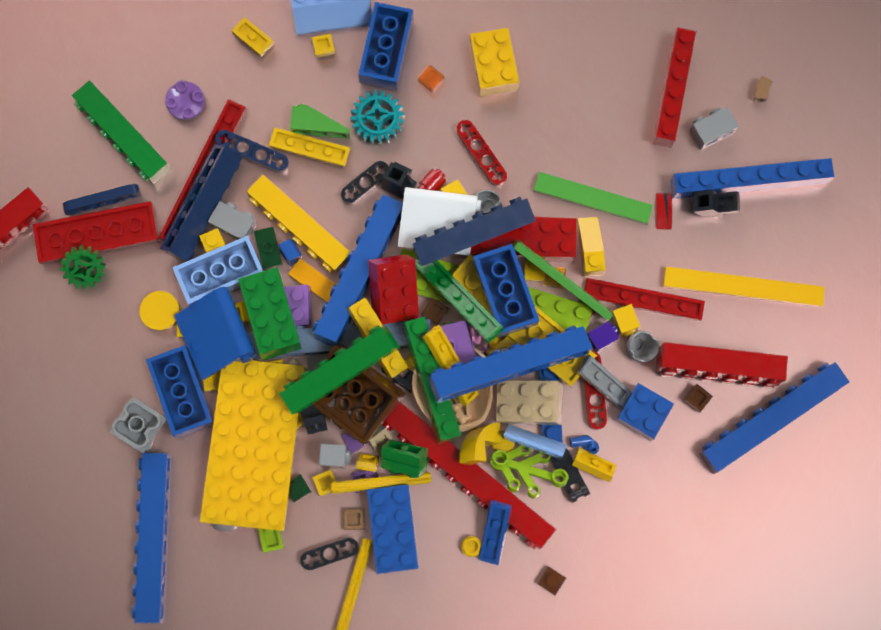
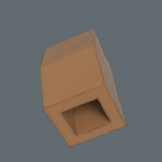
(761, 90)

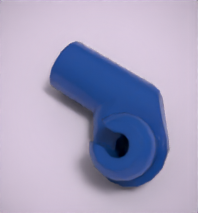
(586, 442)

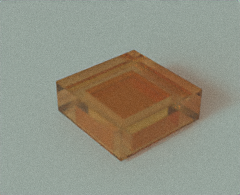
(431, 78)

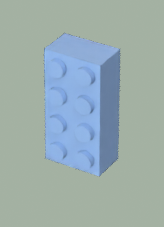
(217, 269)

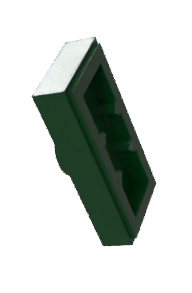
(268, 248)

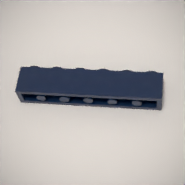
(201, 202)
(473, 232)

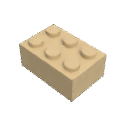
(529, 402)

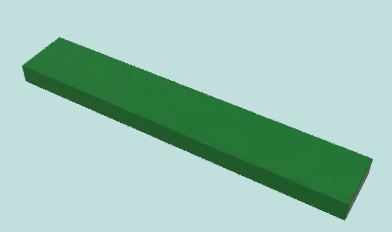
(461, 300)

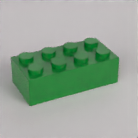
(269, 314)

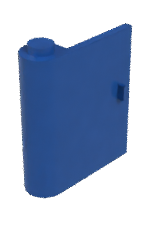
(214, 333)

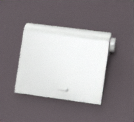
(430, 210)

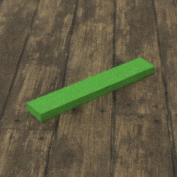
(593, 198)
(562, 279)

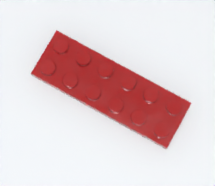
(100, 230)

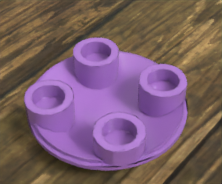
(184, 100)

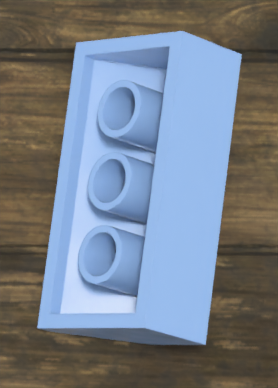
(329, 15)

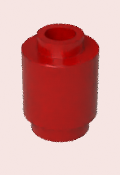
(432, 180)

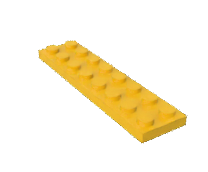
(564, 371)

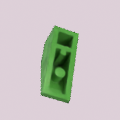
(311, 122)

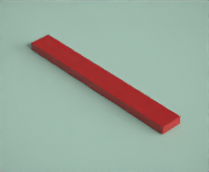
(228, 120)

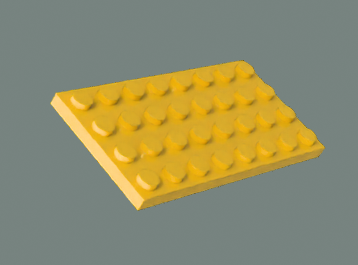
(251, 447)

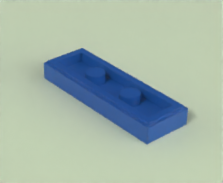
(495, 532)

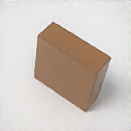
(354, 519)

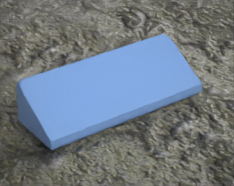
(535, 441)

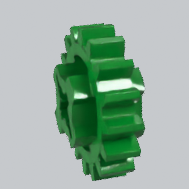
(85, 276)

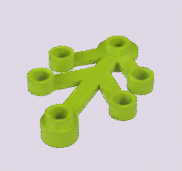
(525, 469)

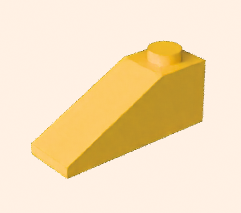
(591, 247)

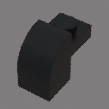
(715, 205)
(314, 420)

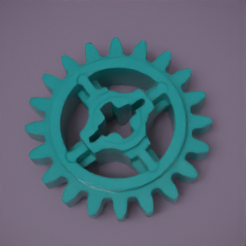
(370, 117)

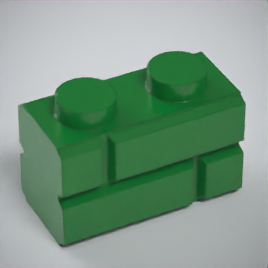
(404, 458)

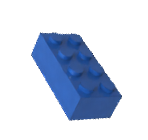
(386, 46)
(505, 289)
(180, 392)
(392, 529)

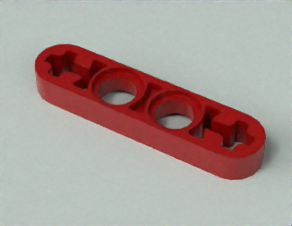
(481, 153)
(590, 391)

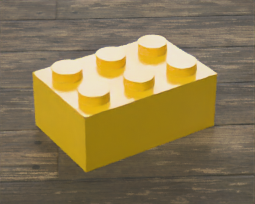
(494, 62)

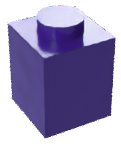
(603, 336)

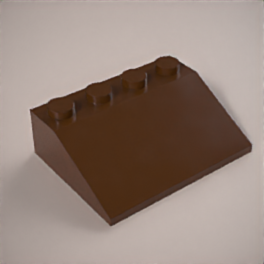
(361, 403)

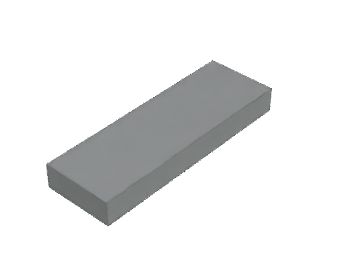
(603, 381)

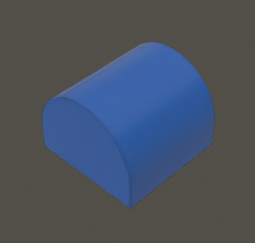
(290, 251)

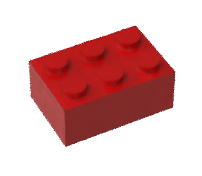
(393, 288)

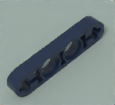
(253, 149)
(101, 199)

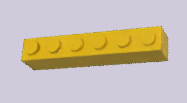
(298, 224)

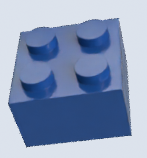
(644, 412)

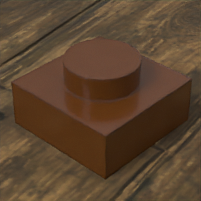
(434, 311)
(698, 398)
(551, 581)

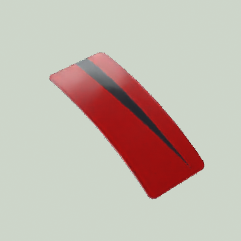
(664, 211)

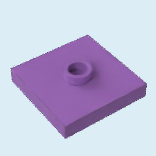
(460, 339)

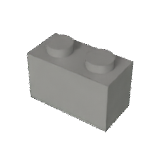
(714, 127)
(232, 221)
(334, 456)

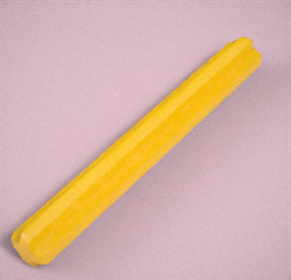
(378, 482)
(354, 585)

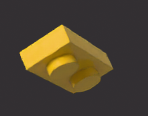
(252, 37)
(594, 465)

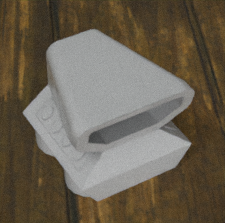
(138, 425)

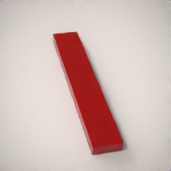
(645, 299)

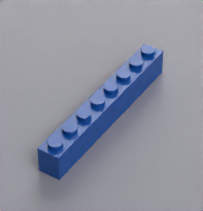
(753, 178)
(355, 277)
(509, 364)
(773, 418)
(152, 538)

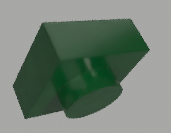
(298, 488)

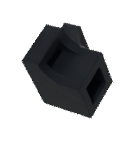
(397, 179)

